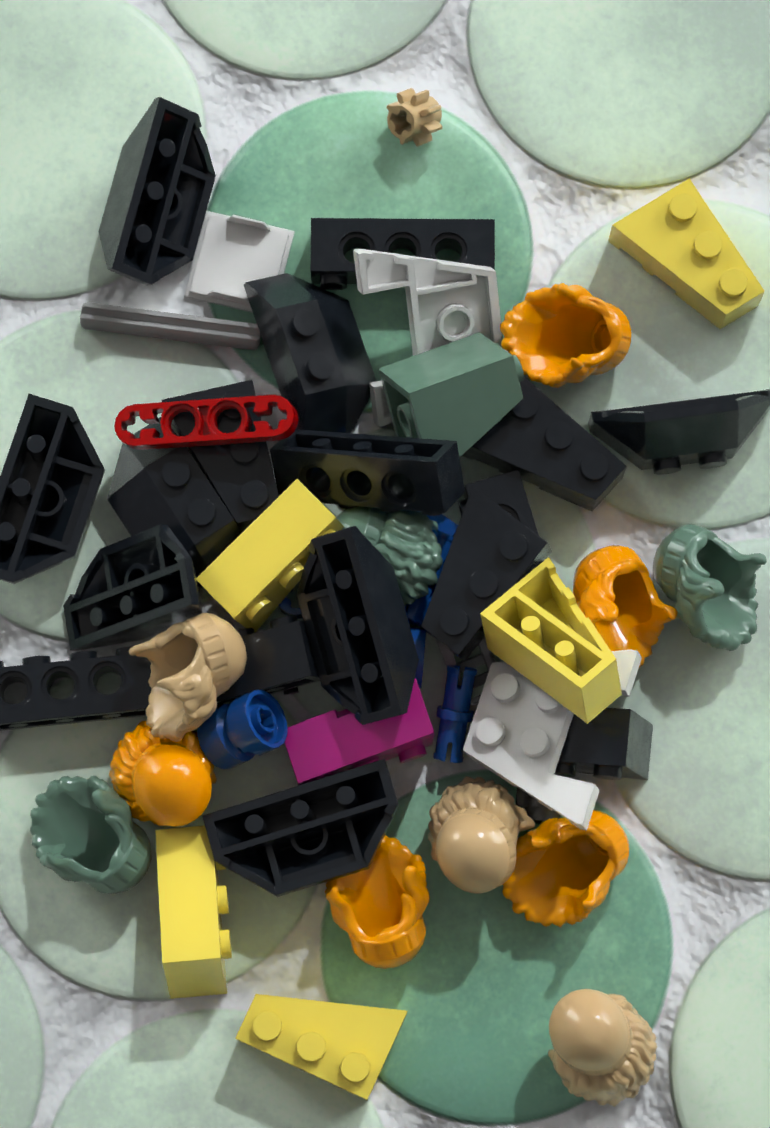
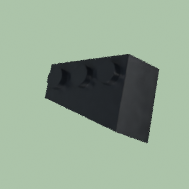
(608, 747)

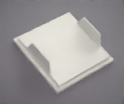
(234, 253)

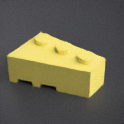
(690, 253)
(268, 556)
(552, 643)
(191, 913)
(324, 1038)

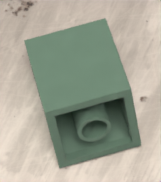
(453, 390)

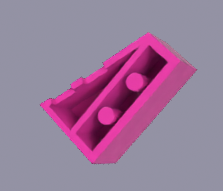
(340, 742)

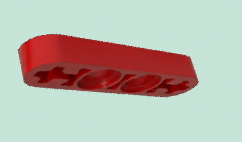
(206, 416)

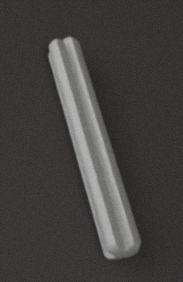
(170, 326)

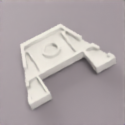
(442, 303)
(522, 735)

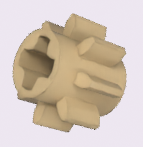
(414, 117)

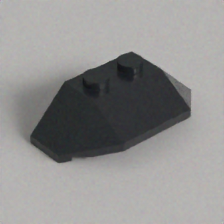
(157, 195)
(313, 351)
(682, 431)
(45, 490)
(172, 491)
(133, 591)
(357, 626)
(306, 830)

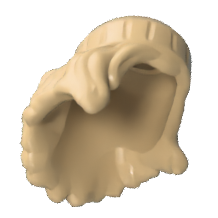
(189, 671)
(476, 834)
(601, 1046)

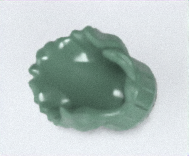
(405, 542)
(709, 585)
(89, 835)

